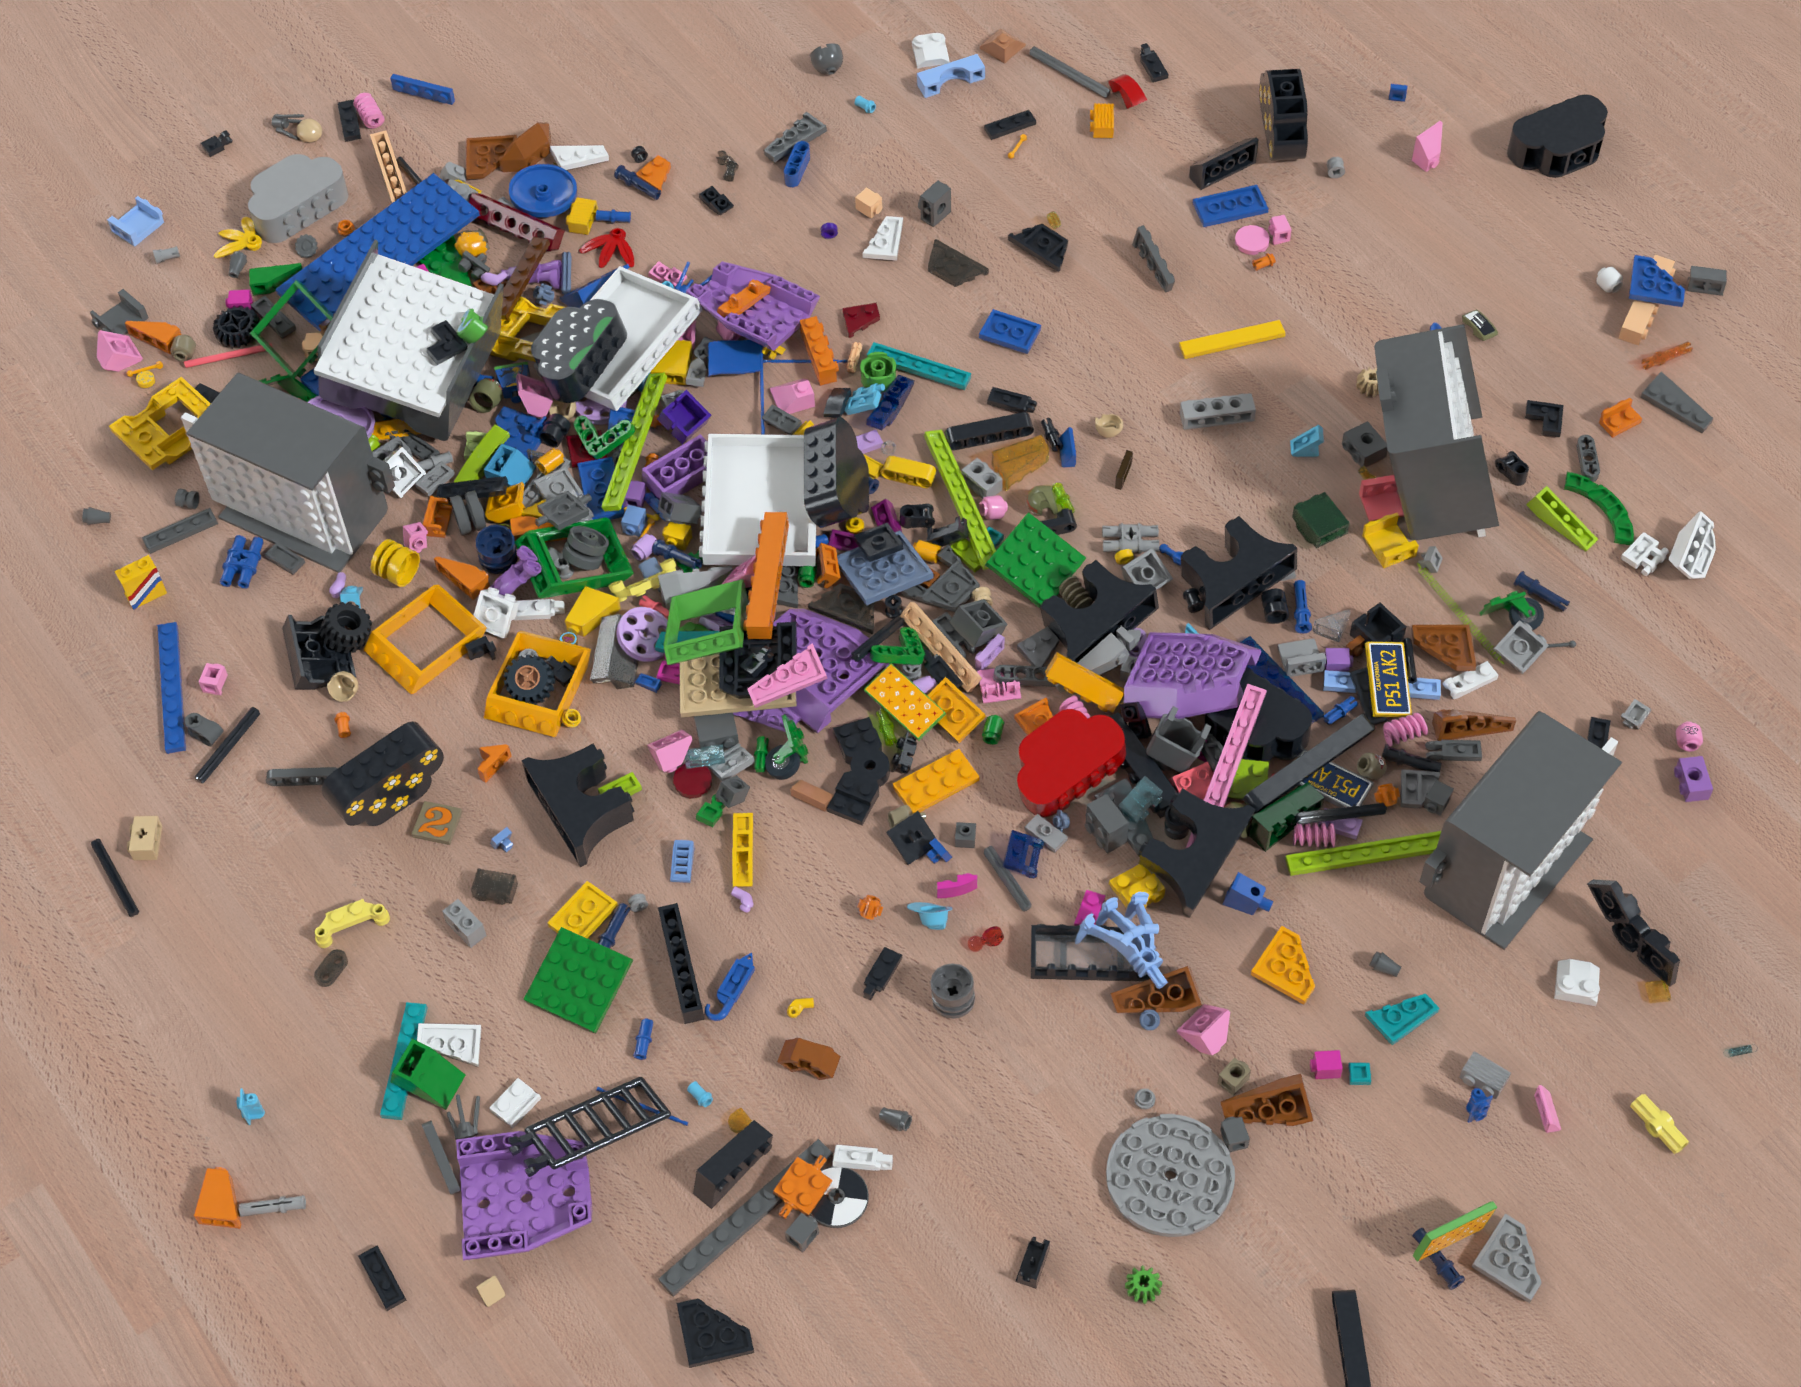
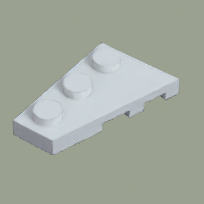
(578, 156)

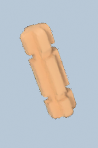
(854, 357)

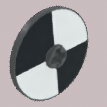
(851, 1204)

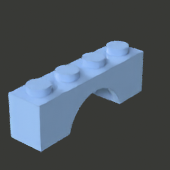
(968, 69)

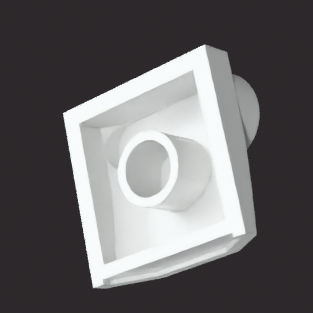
(930, 50)
(404, 470)
(1577, 982)

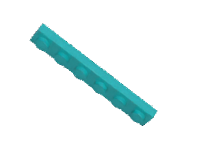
(925, 367)
(395, 1096)

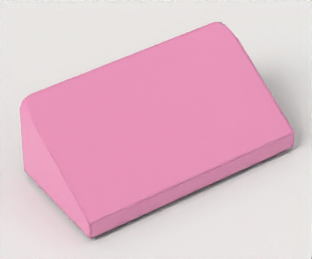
(1547, 1110)

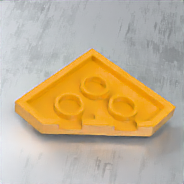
(1285, 966)

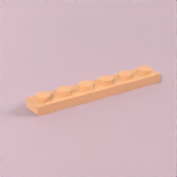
(940, 645)

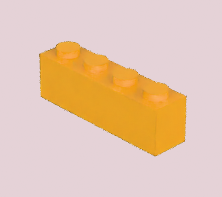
(1084, 682)

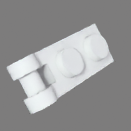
(1470, 680)

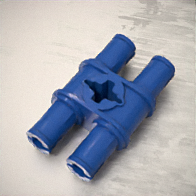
(241, 561)

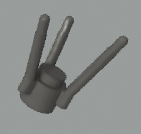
(281, 122)
(465, 1129)

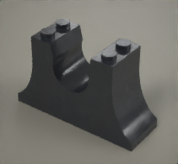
(1236, 582)
(1114, 605)
(577, 816)
(1194, 868)

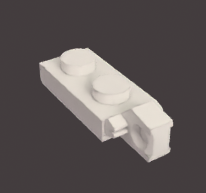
(539, 609)
(861, 1158)

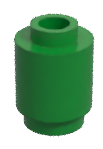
(807, 575)
(993, 729)

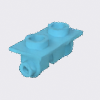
(249, 1106)

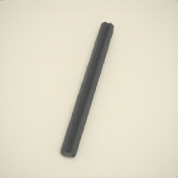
(1070, 72)

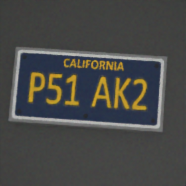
(1339, 785)

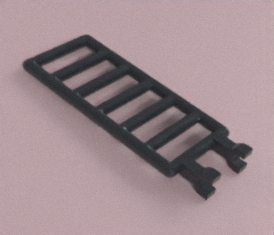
(547, 1159)

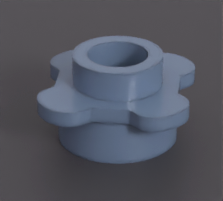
(1061, 820)

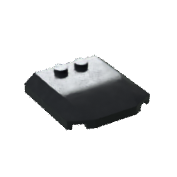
(736, 681)

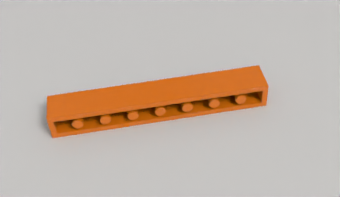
(767, 575)

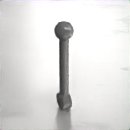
(1572, 644)

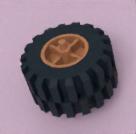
(529, 679)

